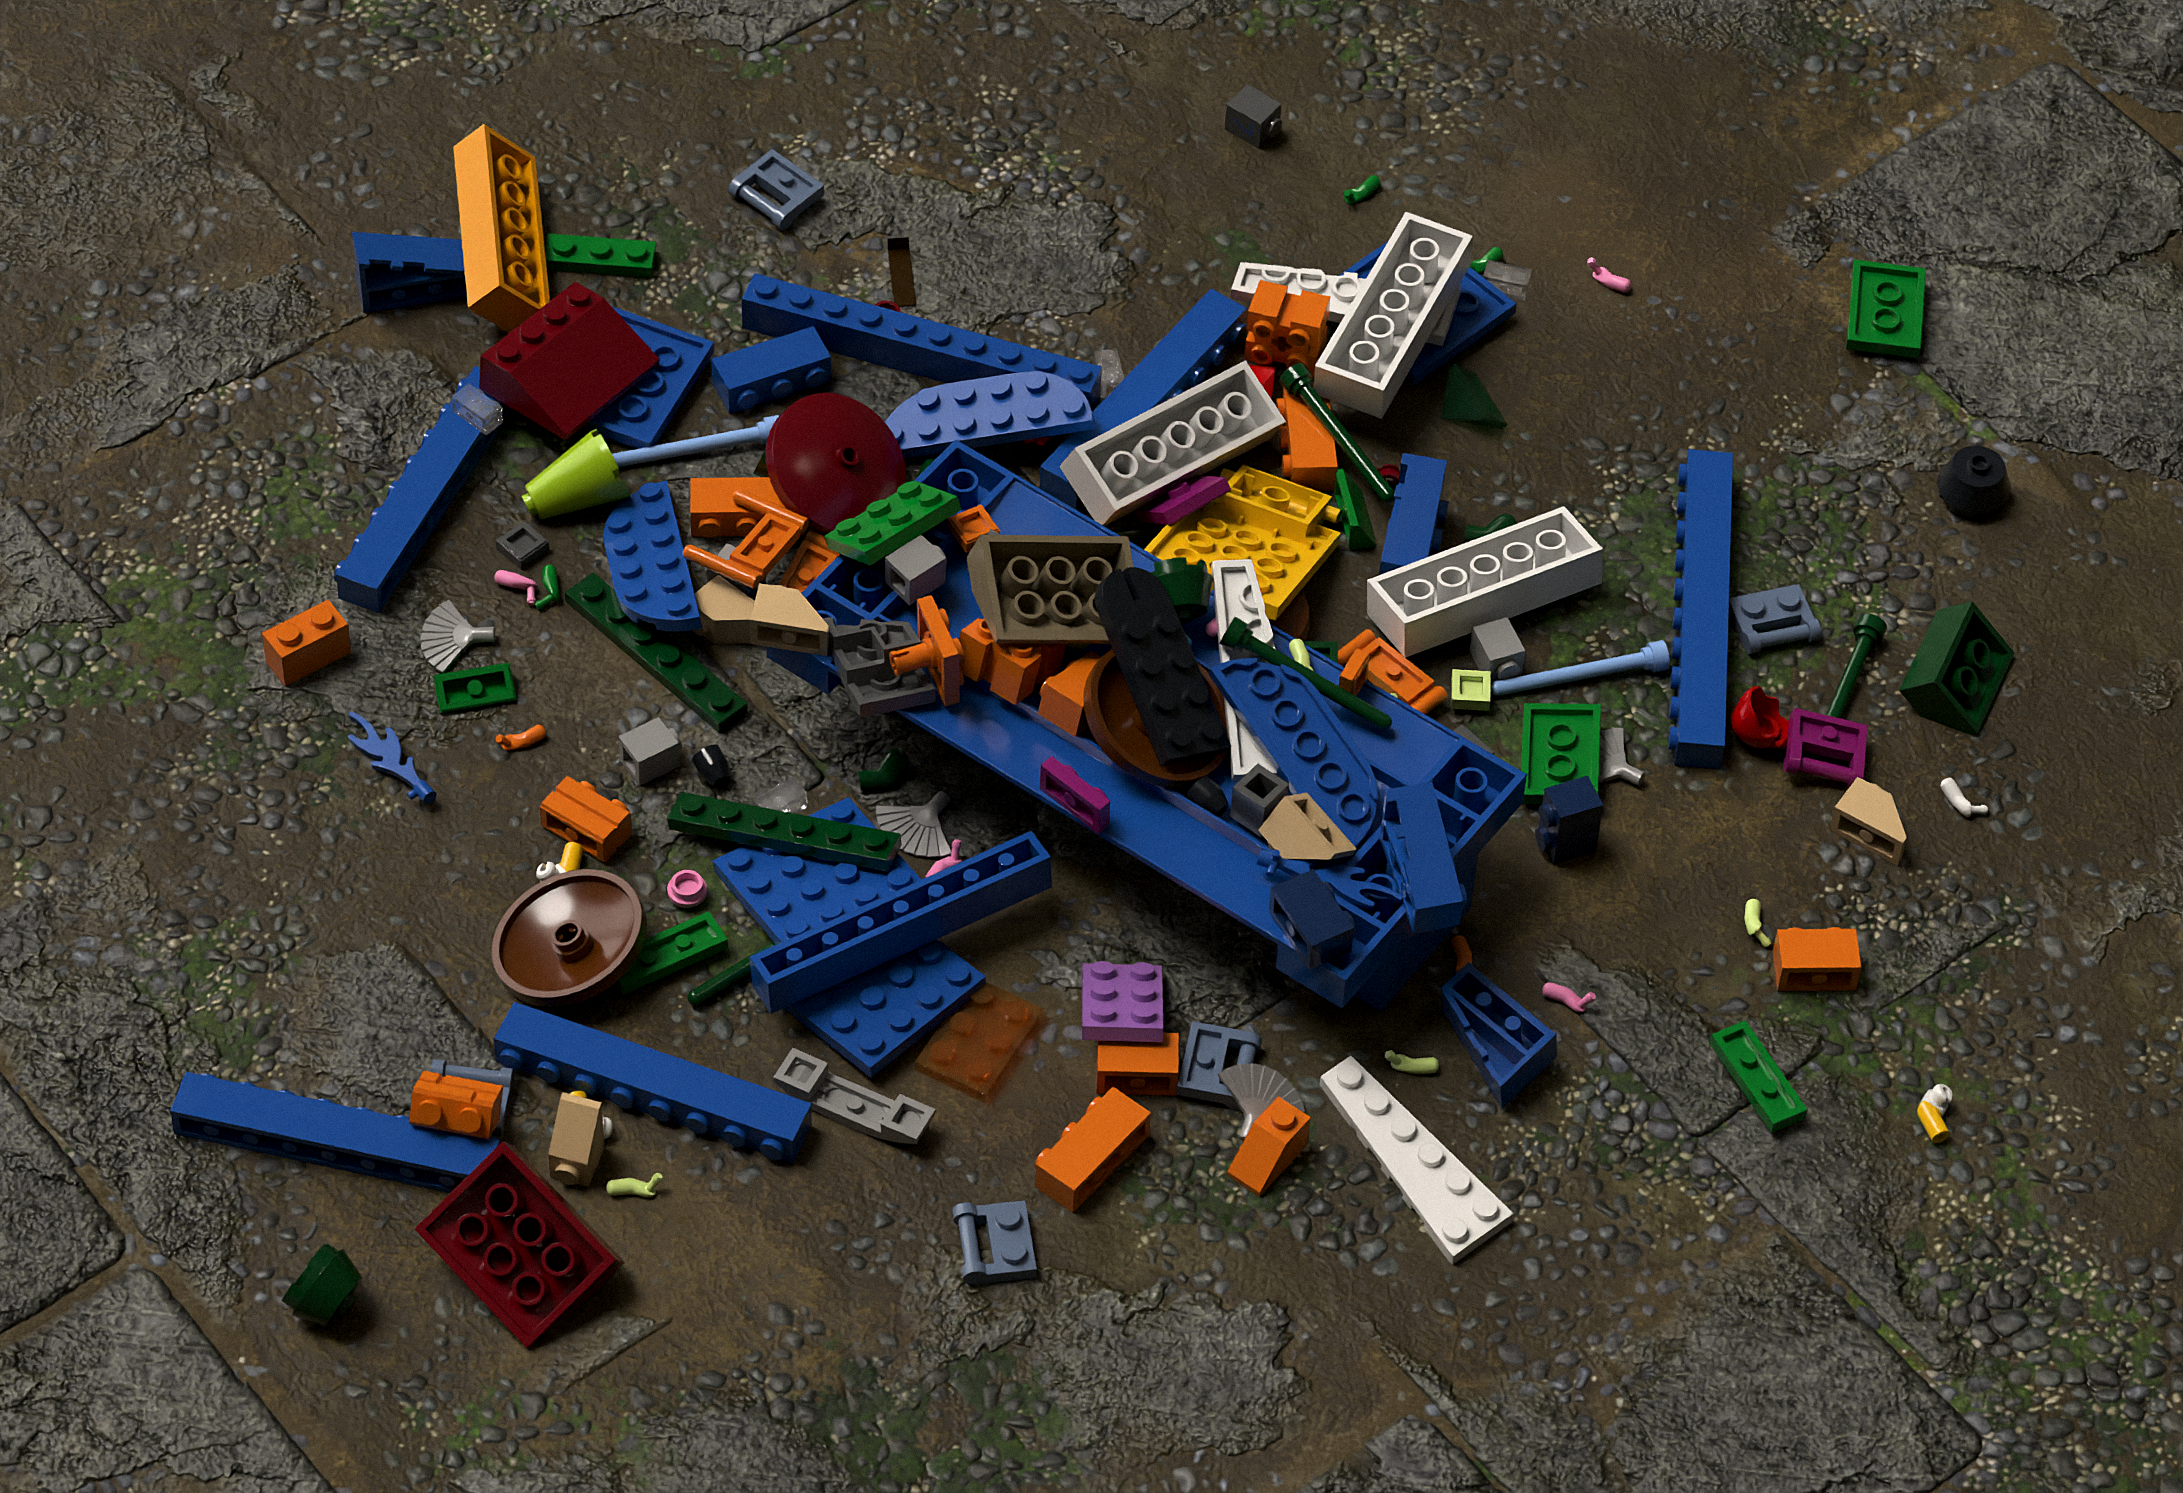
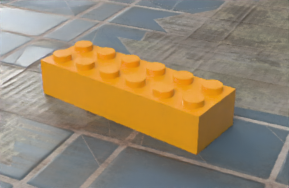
(500, 228)

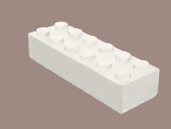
(1393, 315)
(1172, 443)
(1484, 581)

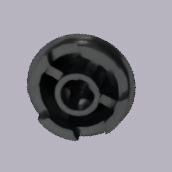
(1974, 483)

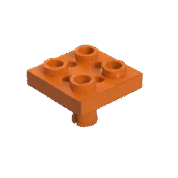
(936, 652)

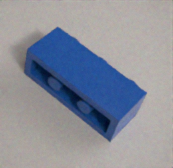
(771, 369)

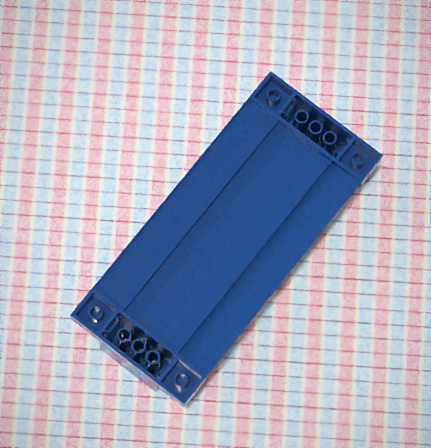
(1157, 823)

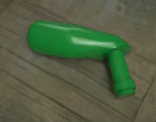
(1363, 191)
(1494, 254)
(550, 582)

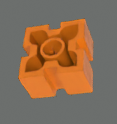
(1286, 326)
(1007, 666)

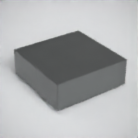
(522, 545)

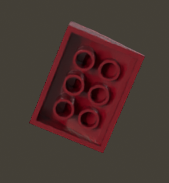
(566, 362)
(519, 1244)

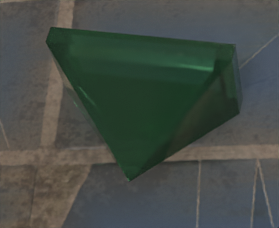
(1469, 400)

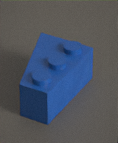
(407, 270)
(1416, 512)
(1421, 858)
(1497, 1033)

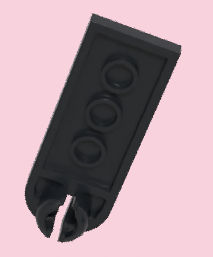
(1159, 667)

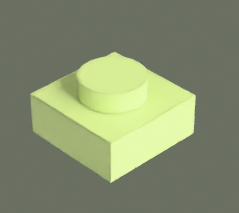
(1470, 689)

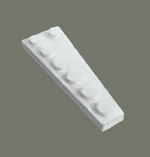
(1340, 289)
(1239, 595)
(1443, 1192)

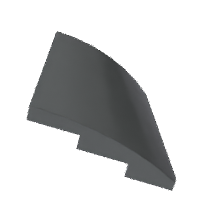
(866, 669)

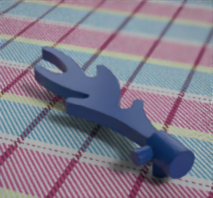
(390, 754)
(1337, 876)

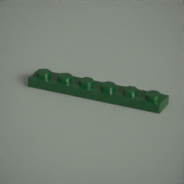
(657, 654)
(784, 831)

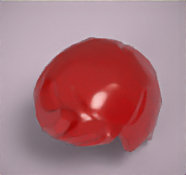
(1758, 720)

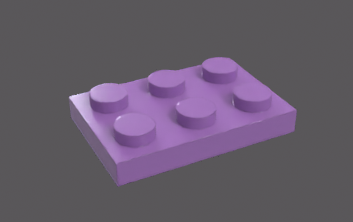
(1122, 1002)

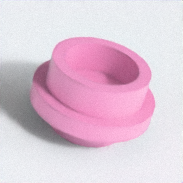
(687, 889)

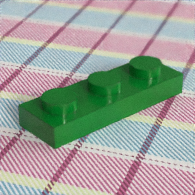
(600, 255)
(673, 951)
(1758, 1076)

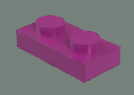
(1075, 794)

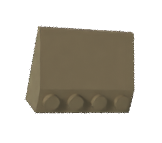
(1044, 585)

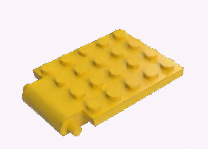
(1259, 521)

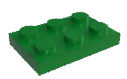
(1886, 308)
(892, 522)
(1559, 746)

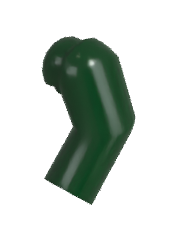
(1502, 521)
(888, 772)

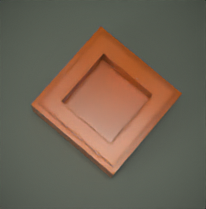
(970, 525)
(1355, 672)

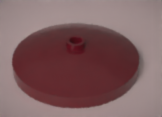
(832, 459)

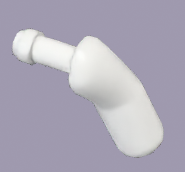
(1958, 800)

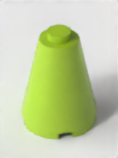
(576, 480)

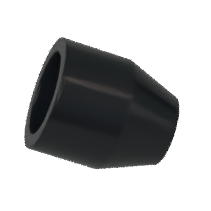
(712, 765)
(1208, 796)

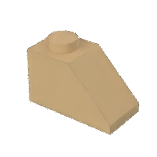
(724, 612)
(787, 621)
(1870, 820)
(1304, 831)
(576, 1140)

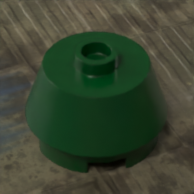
(1186, 585)
(324, 1287)

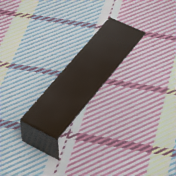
(901, 271)

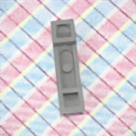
(850, 1103)

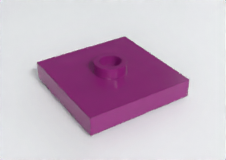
(1183, 500)

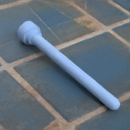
(697, 445)
(1653, 657)

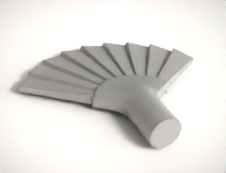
(448, 635)
(1613, 759)
(918, 826)
(1255, 1089)

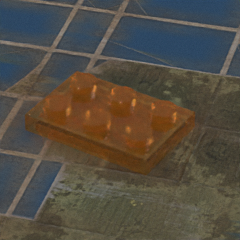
(980, 1041)

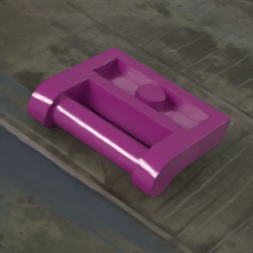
(1828, 738)

